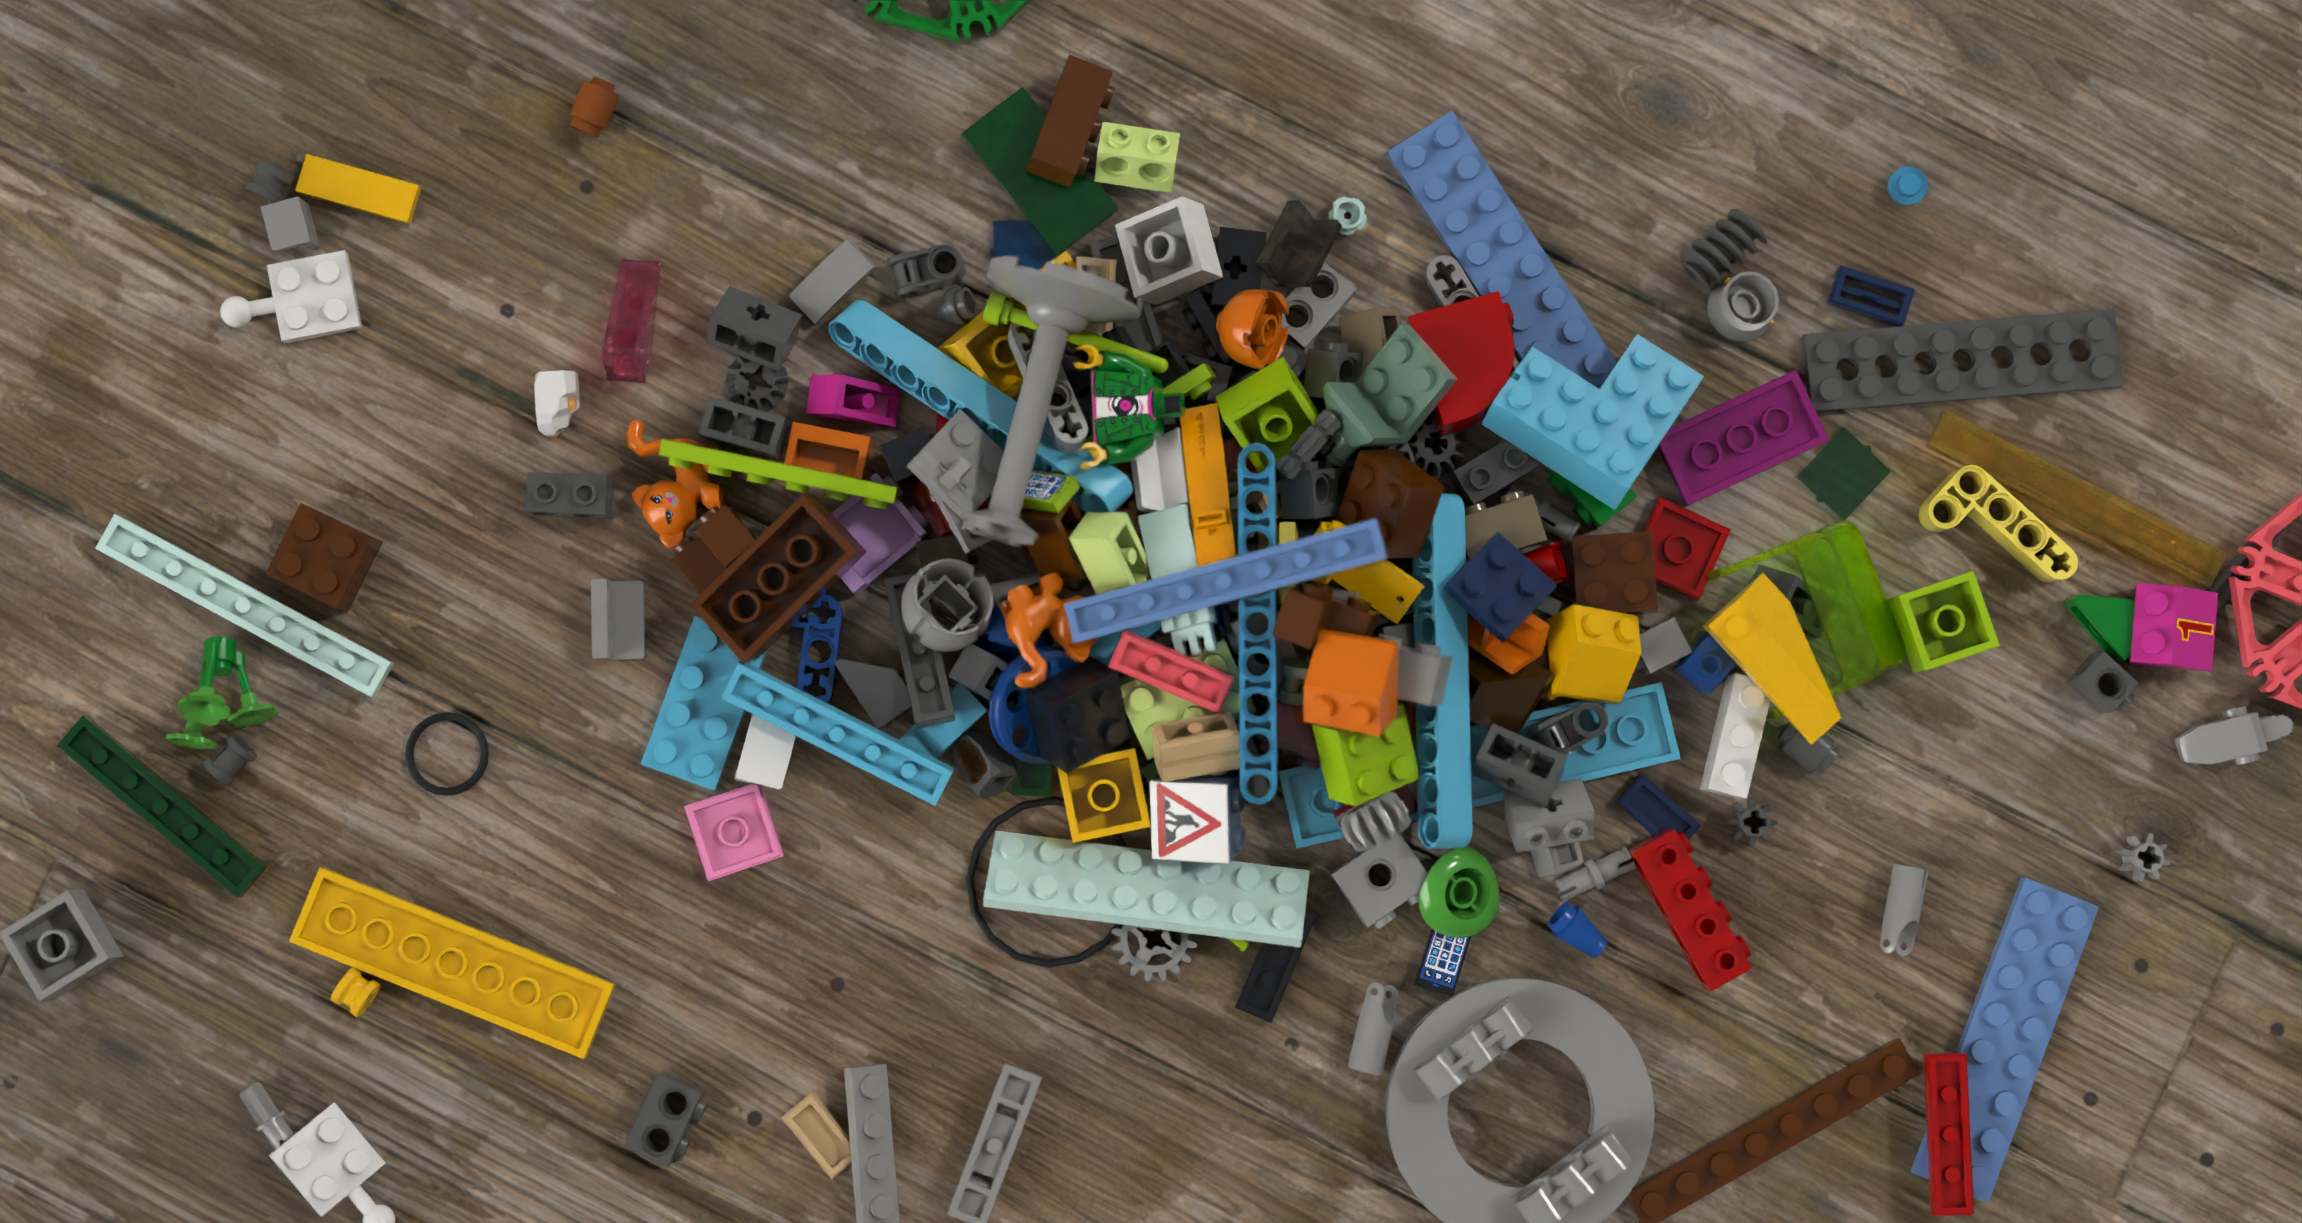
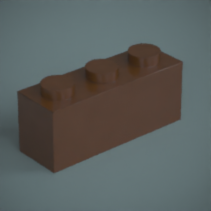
(1071, 122)

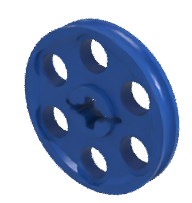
(1006, 721)

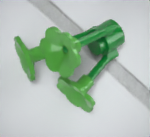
(207, 708)

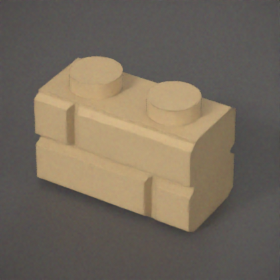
(1196, 747)

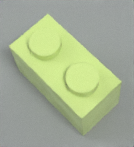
(1110, 551)

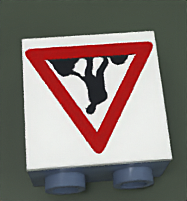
(1197, 818)

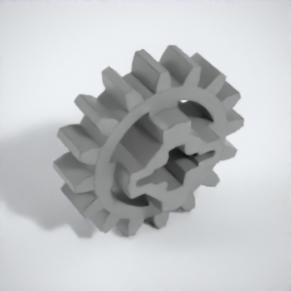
(1143, 955)

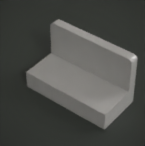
(618, 620)

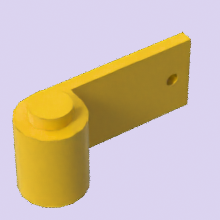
(1377, 582)

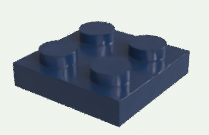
(1500, 587)

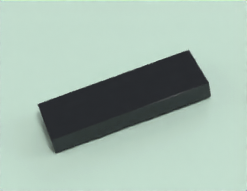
(1271, 975)

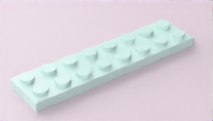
(1140, 891)

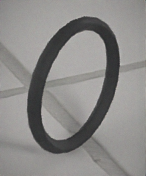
(409, 754)

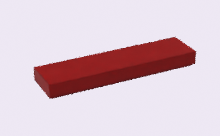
(1948, 1134)

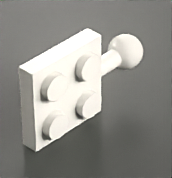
(309, 298)
(330, 1162)

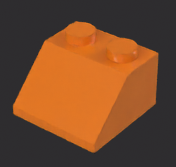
(1352, 683)

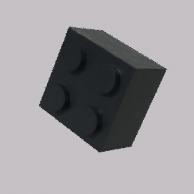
(1078, 714)

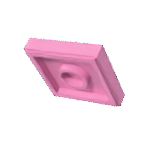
(734, 831)

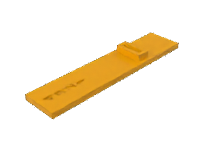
(1208, 484)

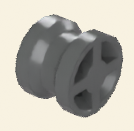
(269, 182)

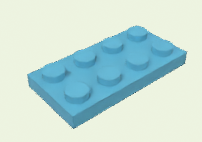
(694, 722)

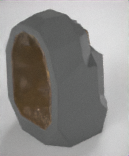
(983, 764)

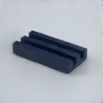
(1839, 287)

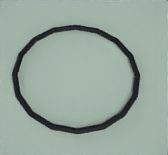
(973, 901)

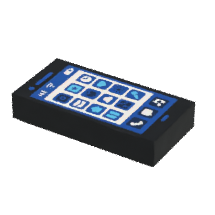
(1442, 962)

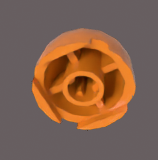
(1252, 327)

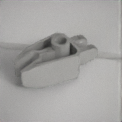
(2235, 736)

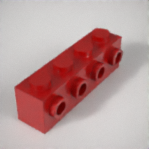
(1690, 909)

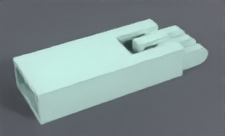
(1171, 550)

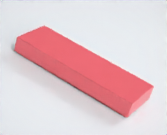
(1171, 671)

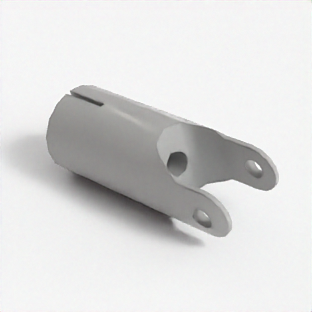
(1903, 908)
(1373, 1030)

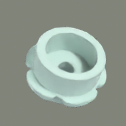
(1352, 206)

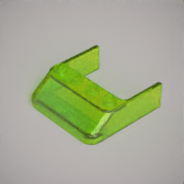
(1846, 601)

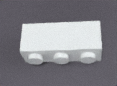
(1735, 738)

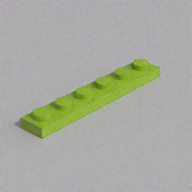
(762, 471)

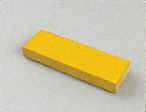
(358, 189)

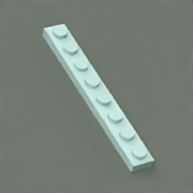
(244, 605)

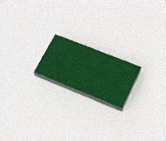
(1005, 145)

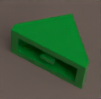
(2106, 621)

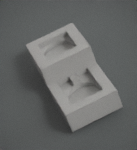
(832, 281)

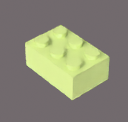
(1152, 706)

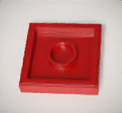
(1684, 547)

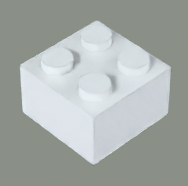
(1168, 250)

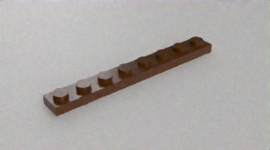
(1772, 1133)

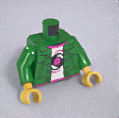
(1125, 407)

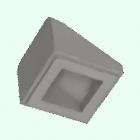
(1557, 859)

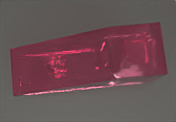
(631, 322)

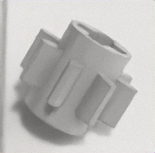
(2153, 851)

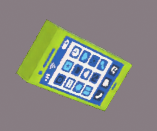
(1049, 491)

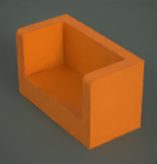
(829, 450)

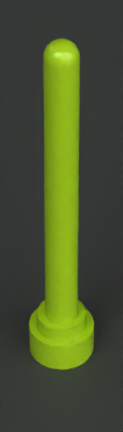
(1003, 311)

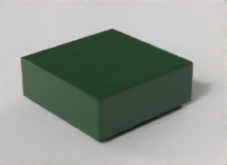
(1033, 779)

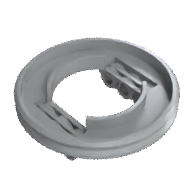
(1465, 1037)

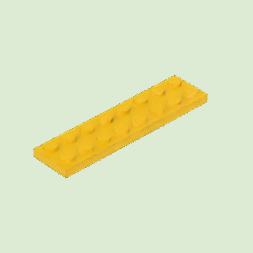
(452, 962)

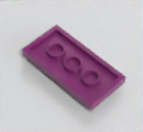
(1741, 438)

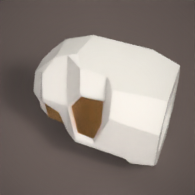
(555, 400)

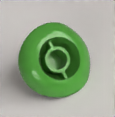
(1460, 894)

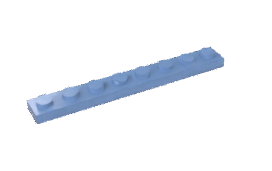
(1226, 580)

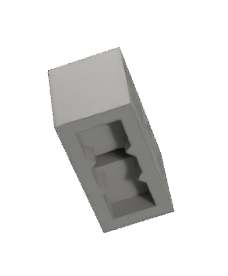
(1317, 310)

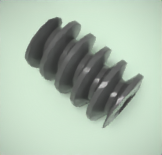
(1720, 247)

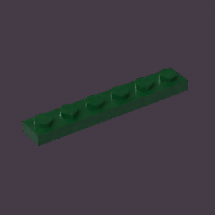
(162, 806)

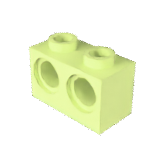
(1137, 157)

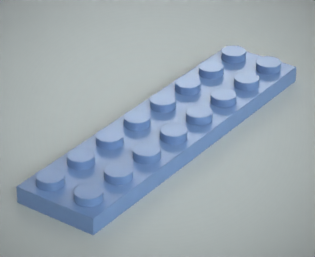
(1497, 246)
(2016, 1019)

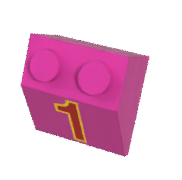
(2173, 627)

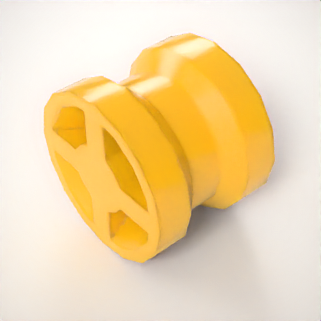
(355, 992)

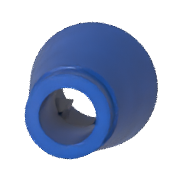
(1576, 929)

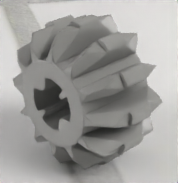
(1375, 821)

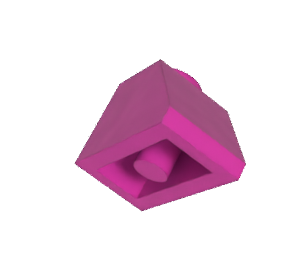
(853, 400)

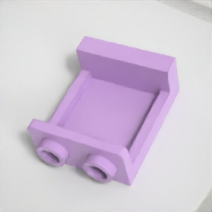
(882, 532)

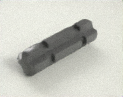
(1308, 445)

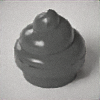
(957, 306)

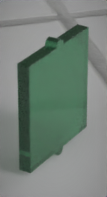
(1843, 474)

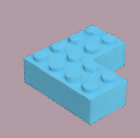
(1592, 433)

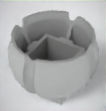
(960, 592)

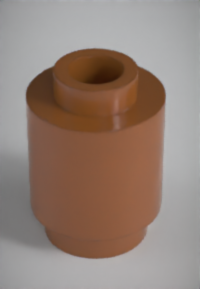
(593, 106)

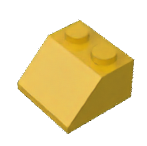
(1592, 653)

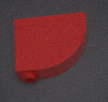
(1477, 348)

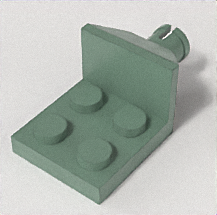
(1387, 398)

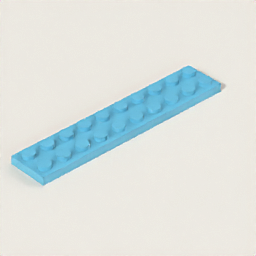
(1635, 738)

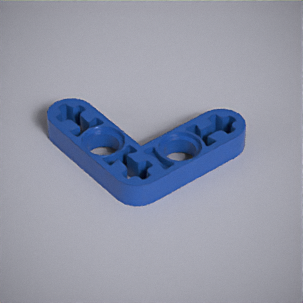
(814, 632)

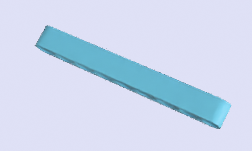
(951, 387)
(1444, 728)

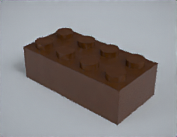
(778, 578)

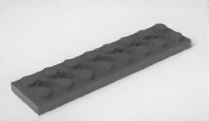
(1977, 339)

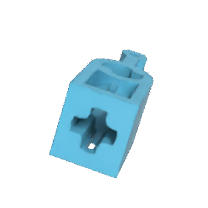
(939, 738)

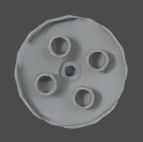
(1061, 305)

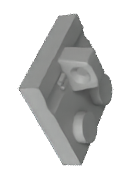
(959, 464)

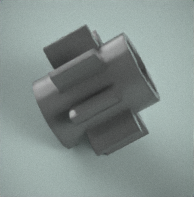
(1746, 831)

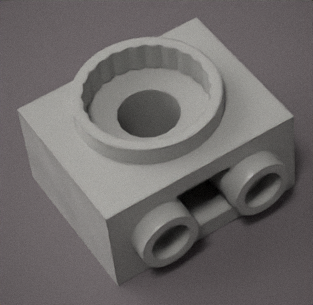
(1377, 903)

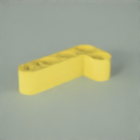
(2003, 531)

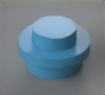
(1907, 185)

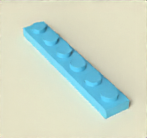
(837, 732)

